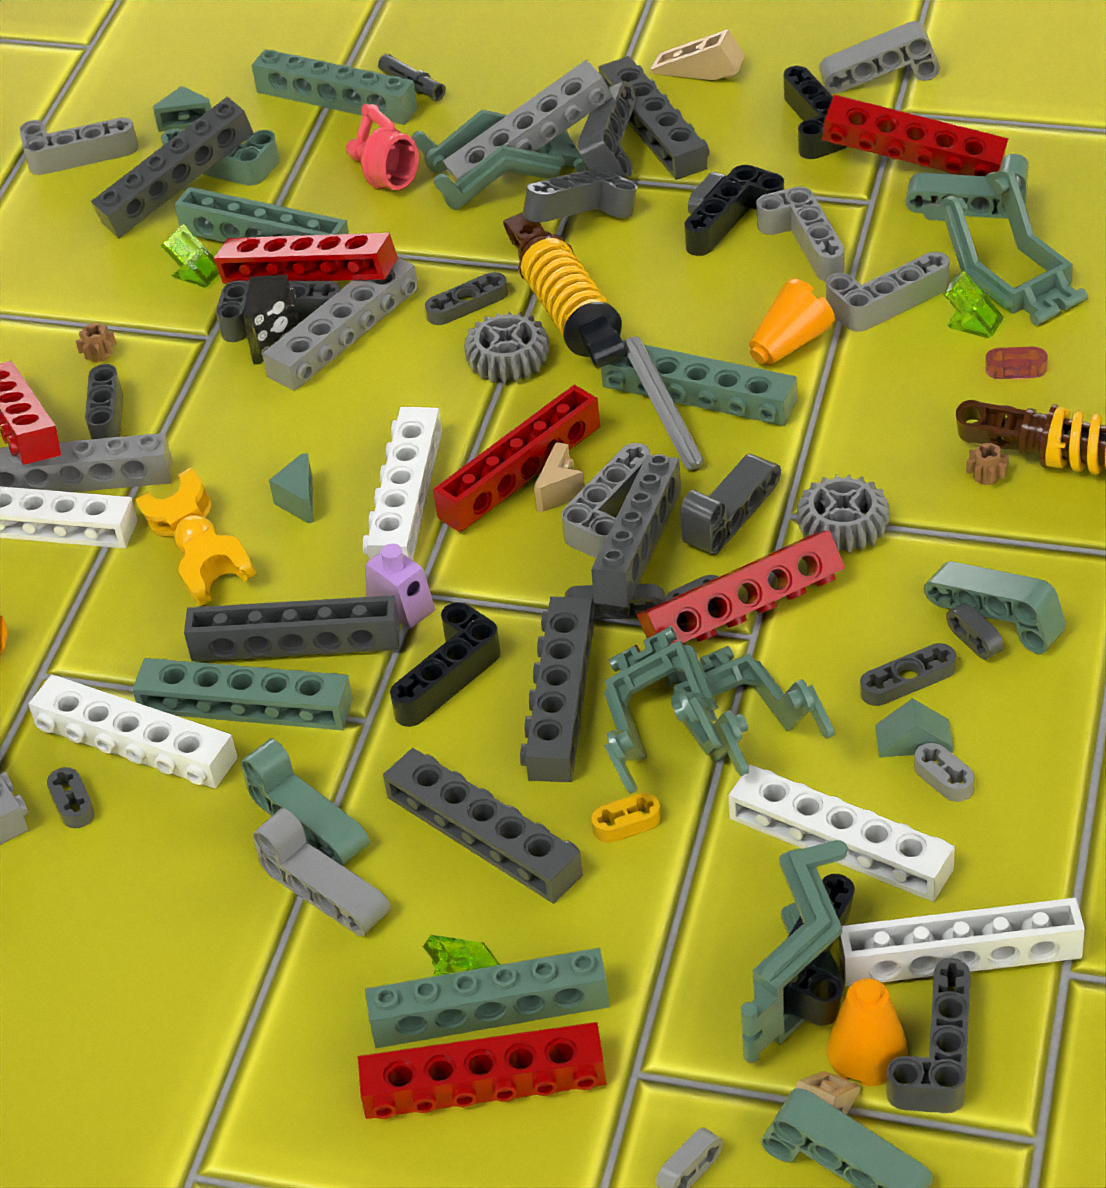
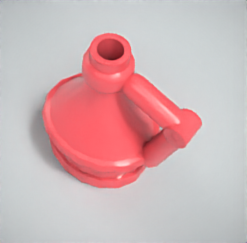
(387, 155)

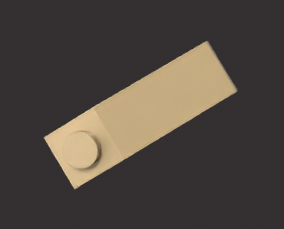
(702, 59)

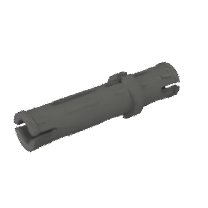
(422, 80)

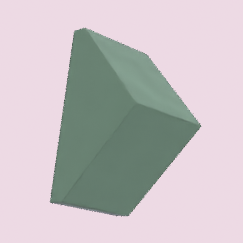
(180, 109)
(294, 488)
(910, 728)

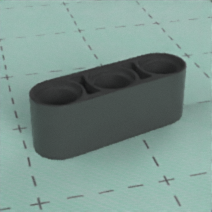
(104, 402)

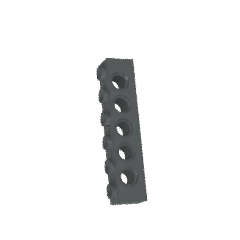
(658, 121)
(172, 167)
(636, 531)
(292, 628)
(559, 690)
(484, 825)

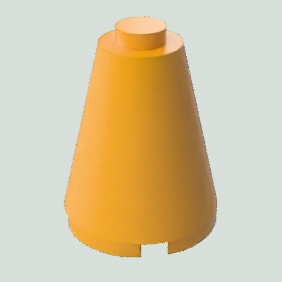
(790, 322)
(866, 1034)

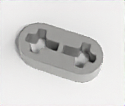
(948, 769)
(690, 1160)

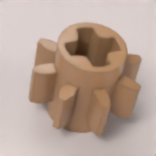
(96, 342)
(987, 463)

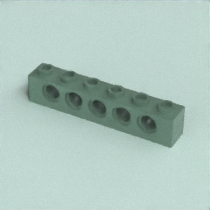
(333, 85)
(227, 216)
(711, 384)
(245, 693)
(487, 998)

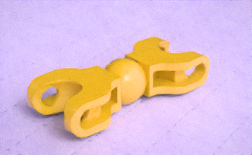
(205, 552)

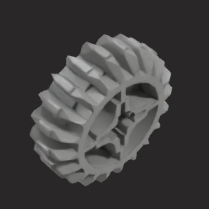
(507, 347)
(843, 508)

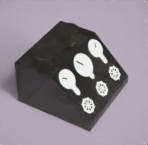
(268, 312)

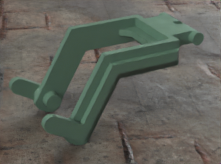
(543, 163)
(1039, 296)
(642, 669)
(727, 674)
(765, 1016)

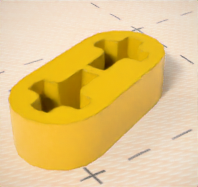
(626, 817)

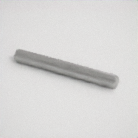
(663, 403)

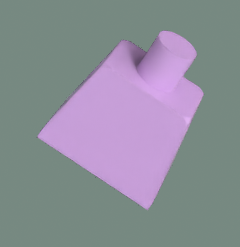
(400, 576)

